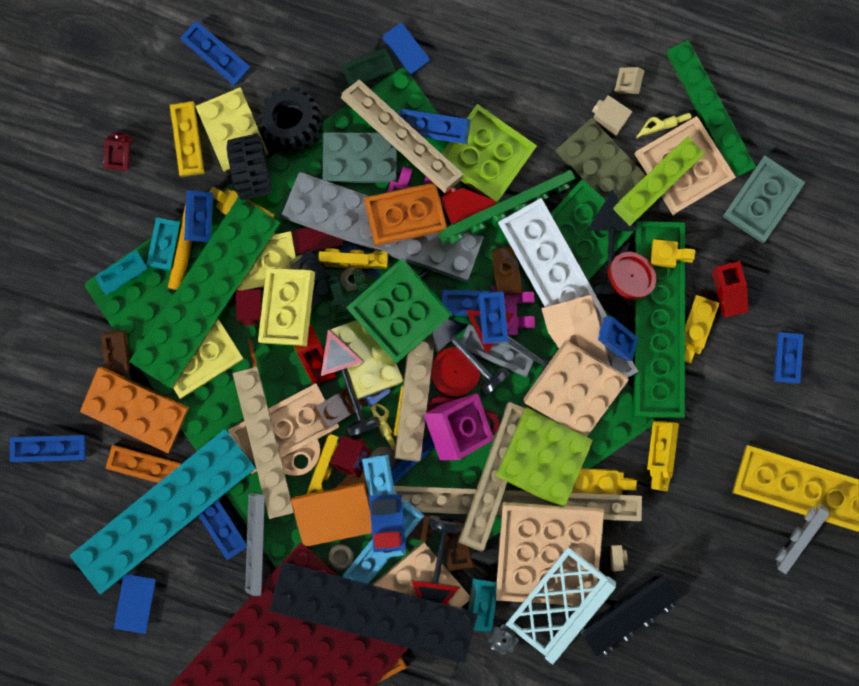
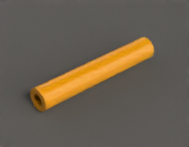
(180, 258)

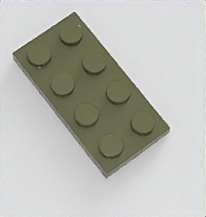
(600, 161)

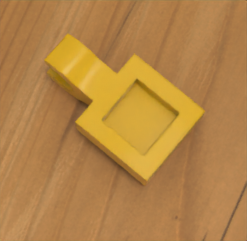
(666, 254)

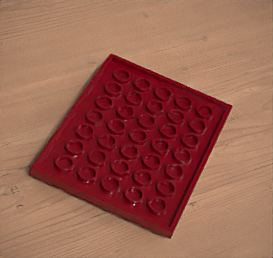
(286, 651)

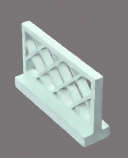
(577, 619)

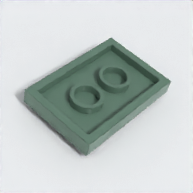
(358, 158)
(763, 199)

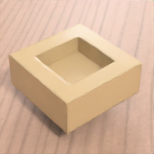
(629, 80)
(618, 558)

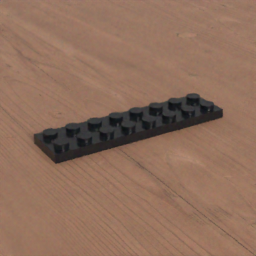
(373, 611)

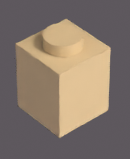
(611, 115)

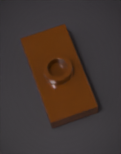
(506, 271)
(117, 353)
(457, 554)

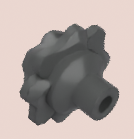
(503, 639)

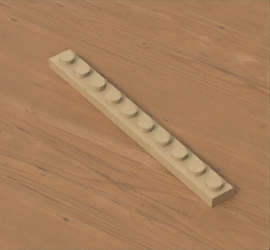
(460, 500)

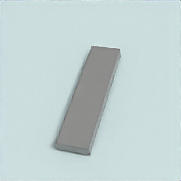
(254, 543)

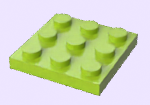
(491, 155)
(544, 457)

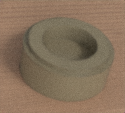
(341, 556)

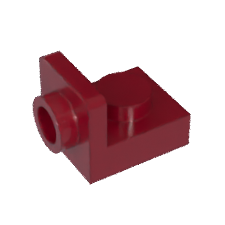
(117, 151)

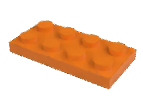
(134, 409)

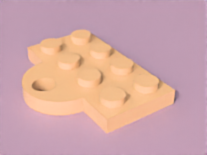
(294, 428)

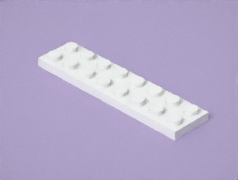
(552, 265)

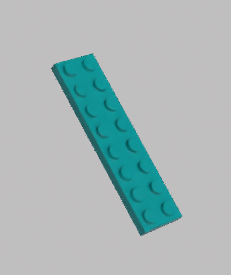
(163, 511)

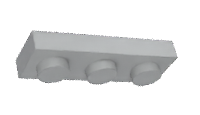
(499, 354)
(801, 537)

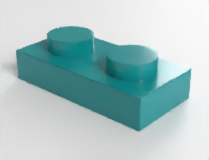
(163, 244)
(121, 272)
(483, 602)

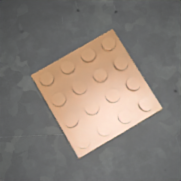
(534, 540)

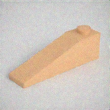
(576, 323)

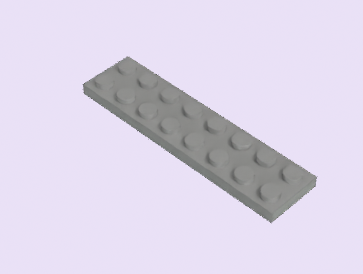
(344, 215)

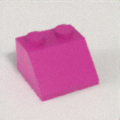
(458, 427)

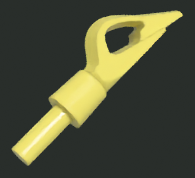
(660, 125)
(384, 427)

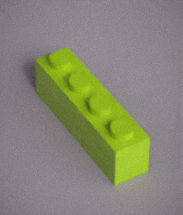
(658, 181)

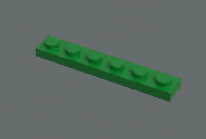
(710, 108)
(498, 212)

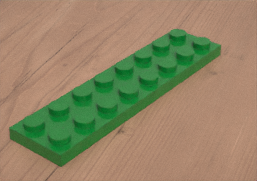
(205, 292)
(660, 330)

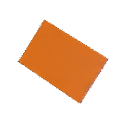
(405, 214)
(333, 514)

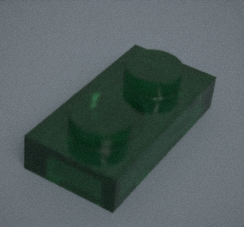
(368, 67)

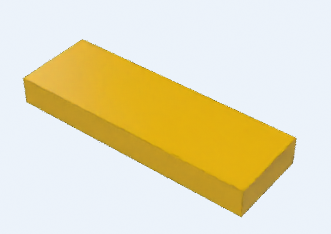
(187, 139)

